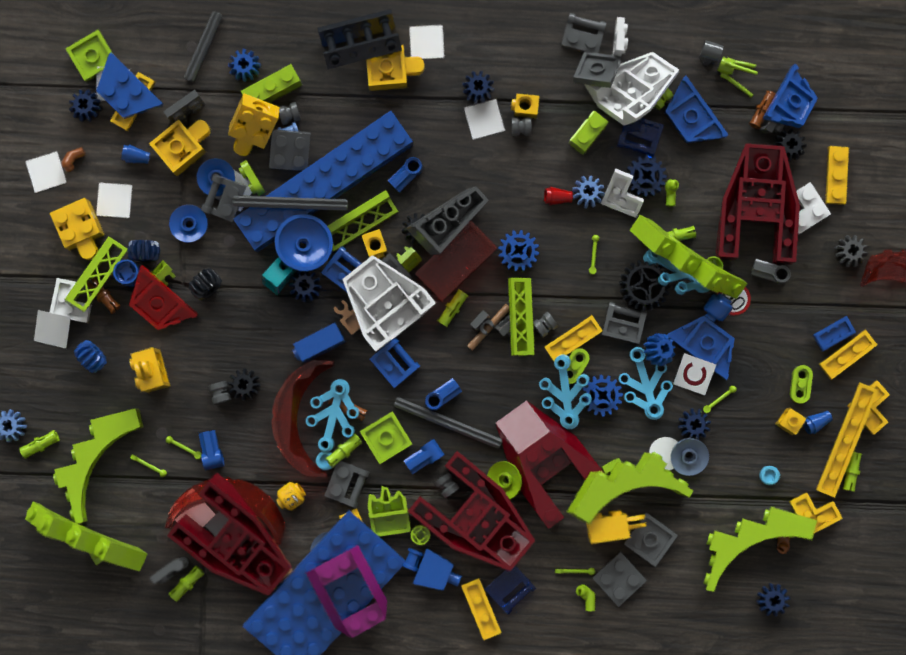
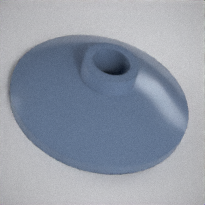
(693, 464)

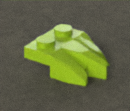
(388, 514)

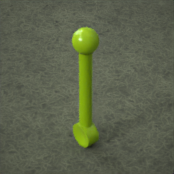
(595, 238)
(732, 389)
(197, 455)
(162, 473)
(591, 571)

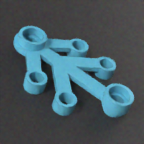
(678, 275)
(647, 387)
(566, 394)
(334, 412)

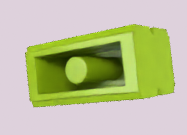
(588, 132)

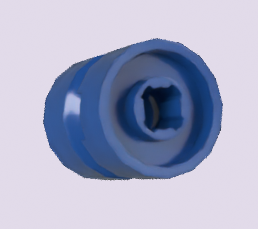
(126, 272)

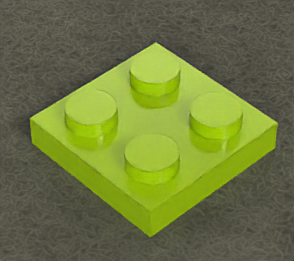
(89, 54)
(386, 437)

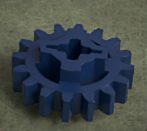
(651, 181)

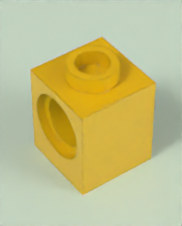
(532, 100)
(373, 236)
(791, 421)

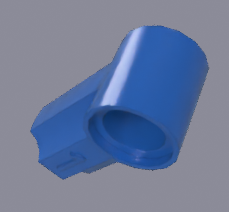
(404, 175)
(444, 394)
(427, 454)
(212, 455)

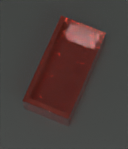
(457, 262)

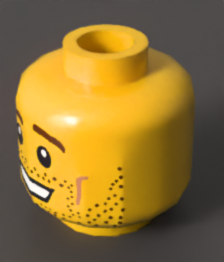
(290, 496)

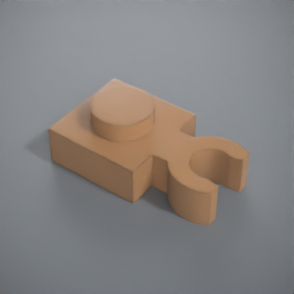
(349, 320)

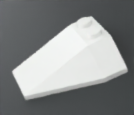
(635, 88)
(384, 301)

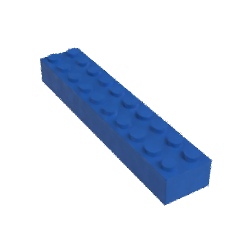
(328, 177)

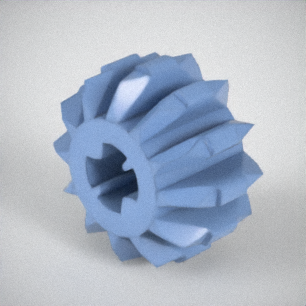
(591, 186)
(16, 423)

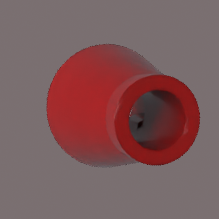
(557, 196)

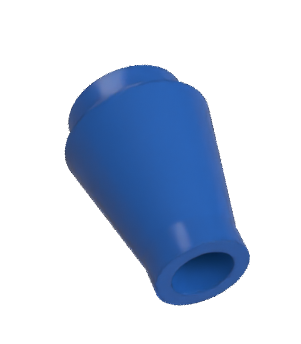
(134, 155)
(816, 422)

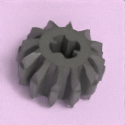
(851, 243)

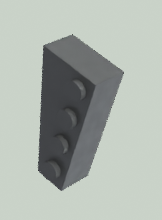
(445, 222)

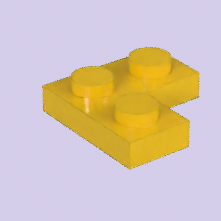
(875, 419)
(824, 515)

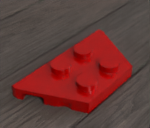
(158, 302)

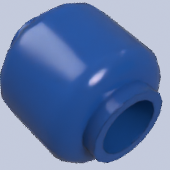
(718, 307)

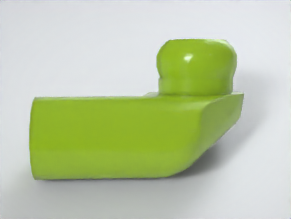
(671, 187)
(588, 595)

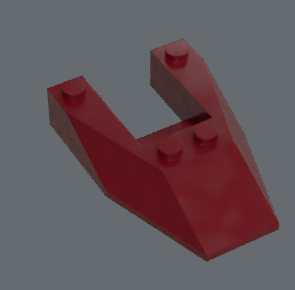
(760, 192)
(539, 452)
(484, 525)
(241, 548)

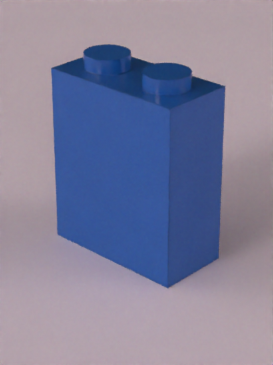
(318, 343)

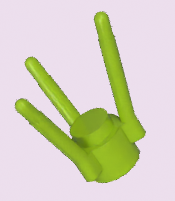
(728, 66)

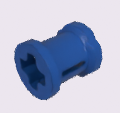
(413, 559)

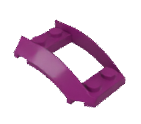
(333, 570)

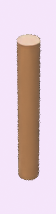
(496, 319)

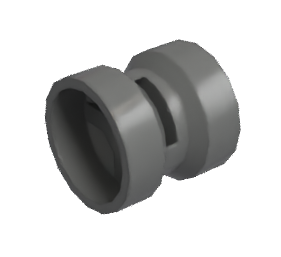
(287, 114)
(522, 126)
(548, 321)
(219, 392)
(446, 485)

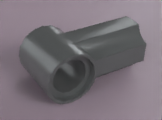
(710, 53)
(768, 271)

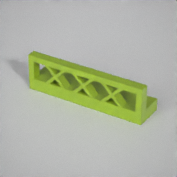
(359, 212)
(89, 273)
(523, 334)

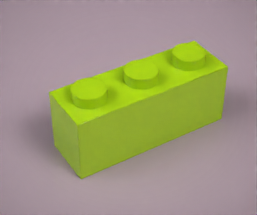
(274, 85)

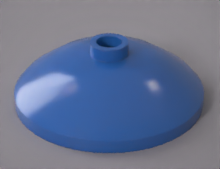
(306, 230)

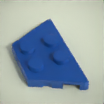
(125, 90)
(792, 101)
(692, 115)
(707, 342)

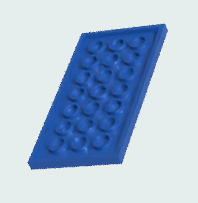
(294, 617)

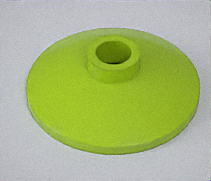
(503, 469)

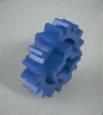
(513, 243)
(608, 388)

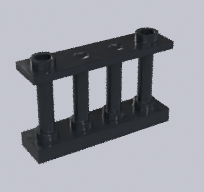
(357, 28)

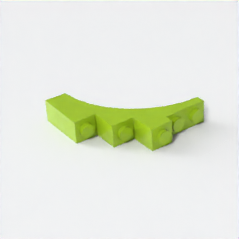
(685, 259)
(87, 453)
(601, 488)
(85, 539)
(727, 547)

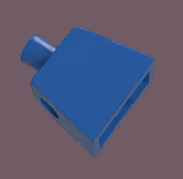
(436, 571)

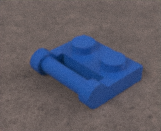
(336, 271)
(389, 366)

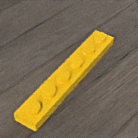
(847, 439)

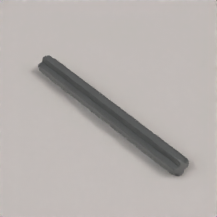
(291, 203)
(447, 422)

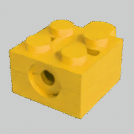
(391, 70)
(252, 124)
(181, 146)
(77, 229)
(149, 370)
(612, 526)

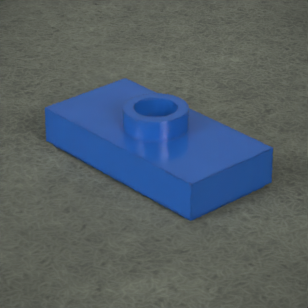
(834, 333)

